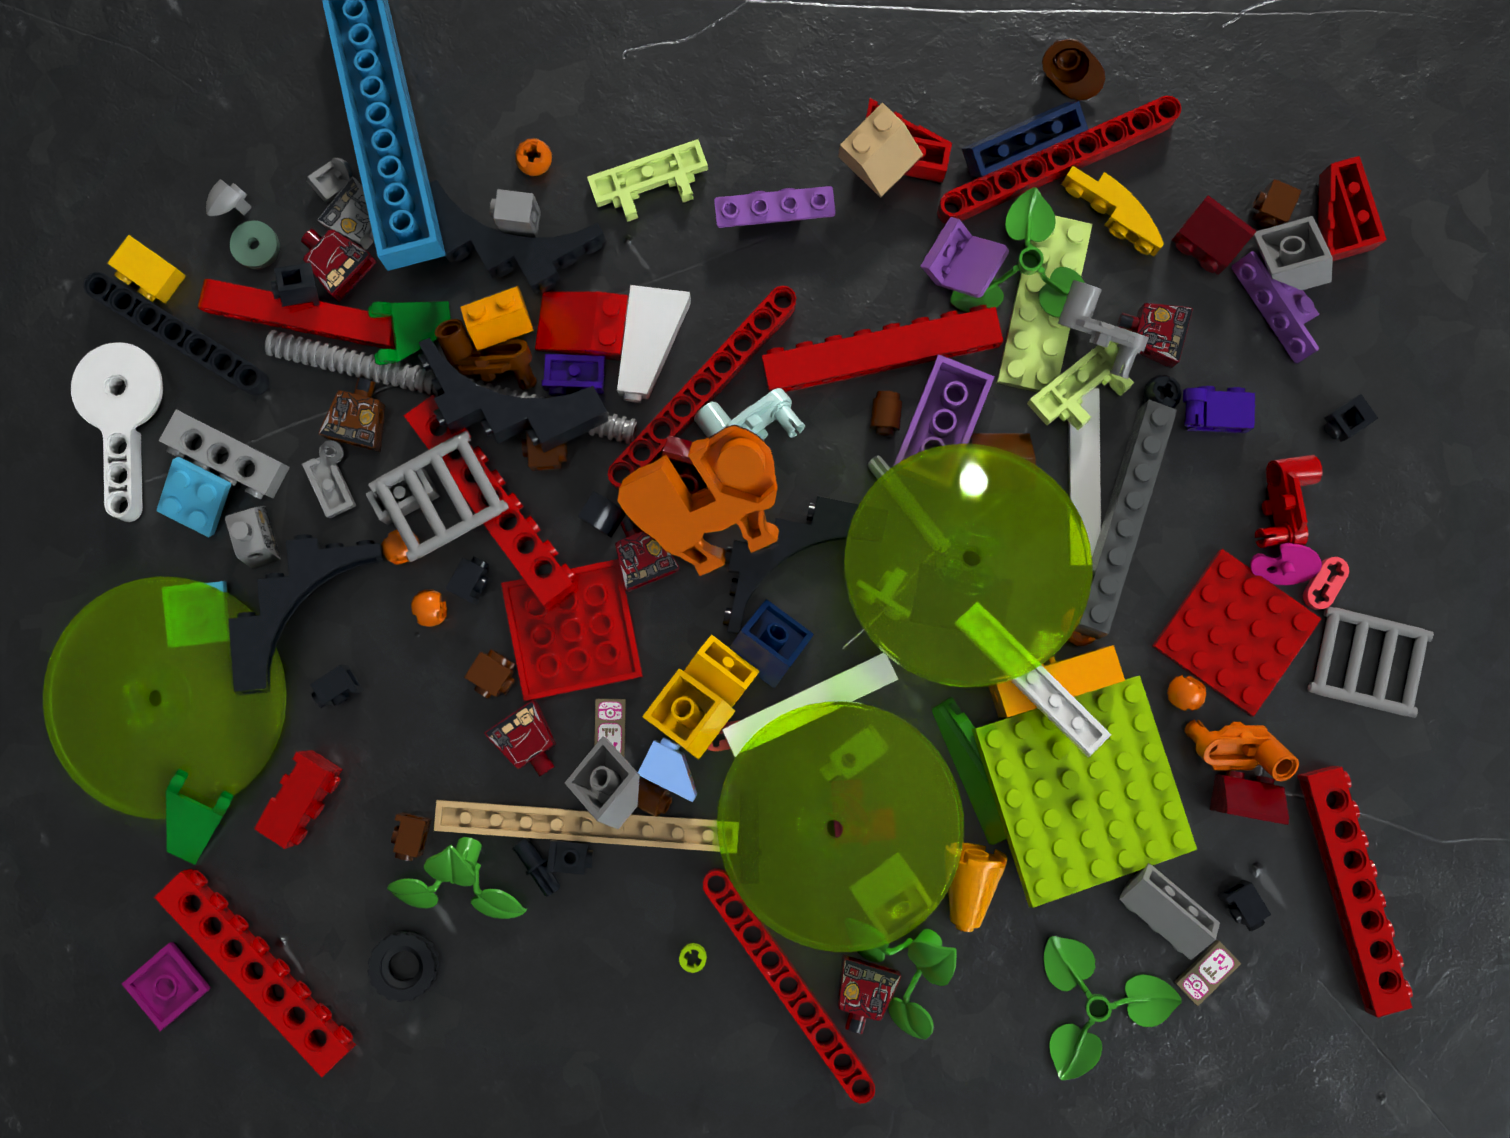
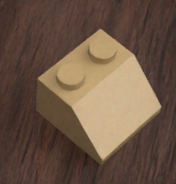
(880, 150)

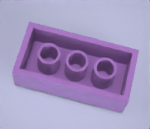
(946, 407)

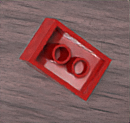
(582, 323)

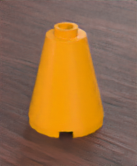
(974, 885)

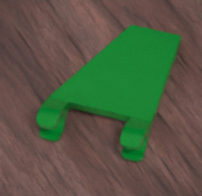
(410, 325)
(189, 821)

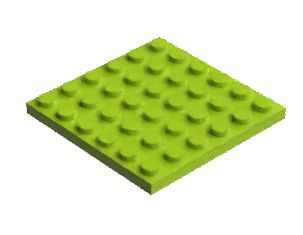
(1082, 816)

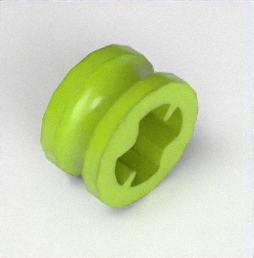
(701, 955)

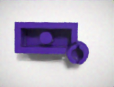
(1219, 410)

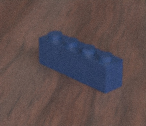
(1025, 139)

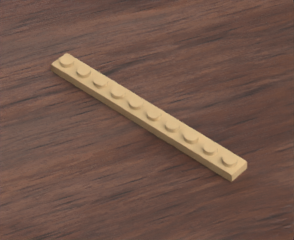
(574, 826)

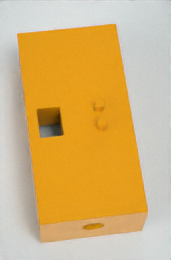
(1076, 674)

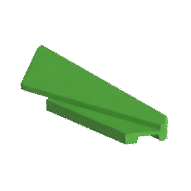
(960, 741)

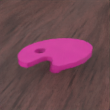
(1293, 566)

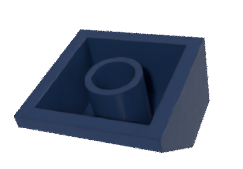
(771, 642)

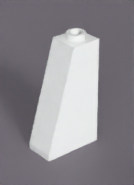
(649, 333)

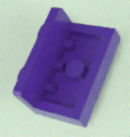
(573, 373)

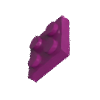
(166, 986)

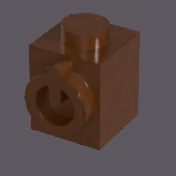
(544, 461)
(491, 674)

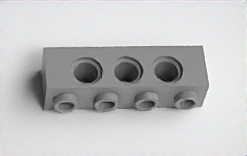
(184, 429)

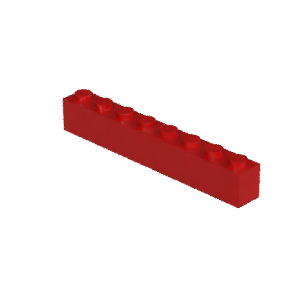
(882, 350)

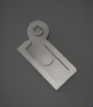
(328, 480)

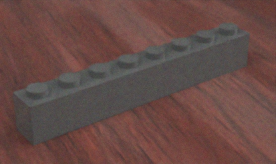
(1125, 516)

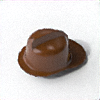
(1074, 69)

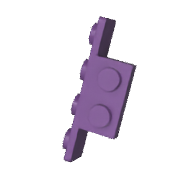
(774, 207)
(1281, 305)

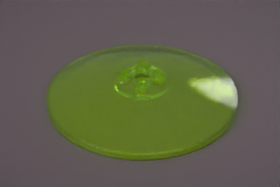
(956, 618)
(169, 640)
(895, 814)

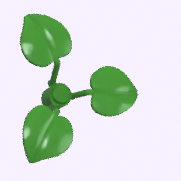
(1034, 221)
(461, 868)
(933, 962)
(1074, 1049)

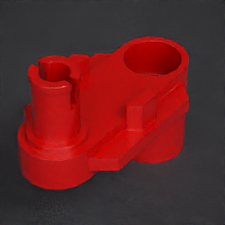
(1286, 499)

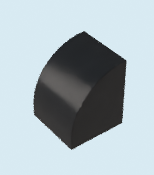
(602, 514)

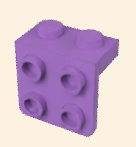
(963, 260)

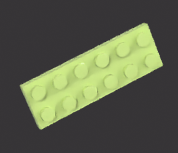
(1034, 338)

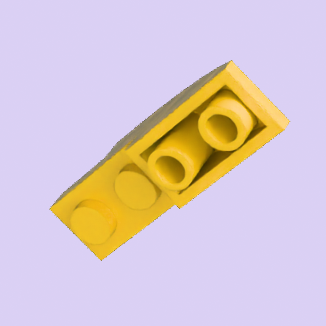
(1127, 215)

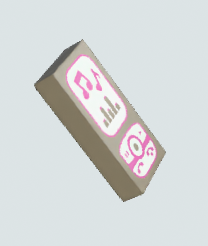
(611, 722)
(1207, 972)

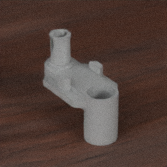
(1078, 315)

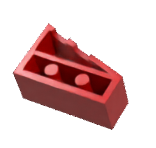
(934, 148)
(1348, 210)
(299, 799)

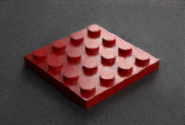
(1236, 632)
(577, 641)

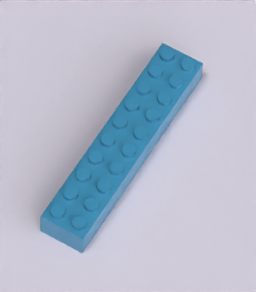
(384, 132)

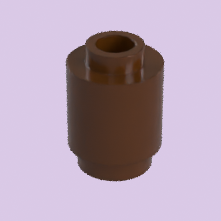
(886, 413)
(653, 798)

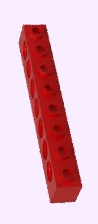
(548, 589)
(238, 967)
(1396, 992)

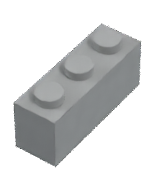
(1169, 911)

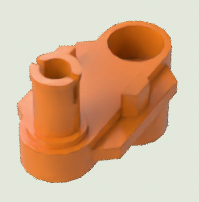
(1242, 748)

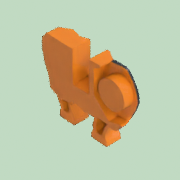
(738, 491)

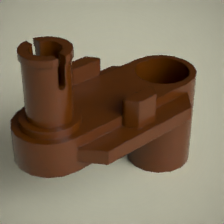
(504, 356)

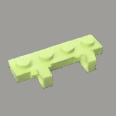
(669, 167)
(1064, 394)

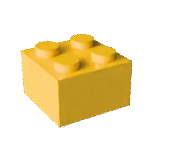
(689, 713)

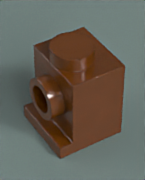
(410, 836)

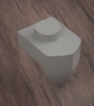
(330, 179)
(224, 198)

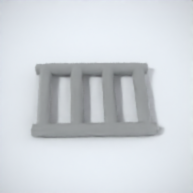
(407, 472)
(1392, 630)

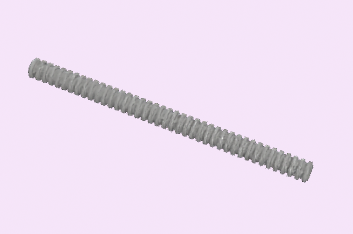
(402, 375)

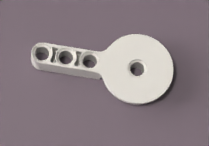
(117, 416)

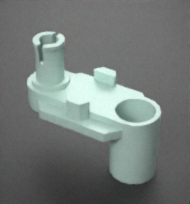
(755, 418)

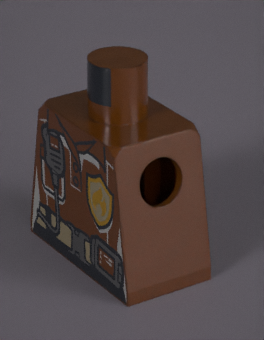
(356, 418)

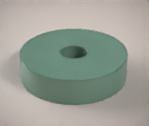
(245, 235)

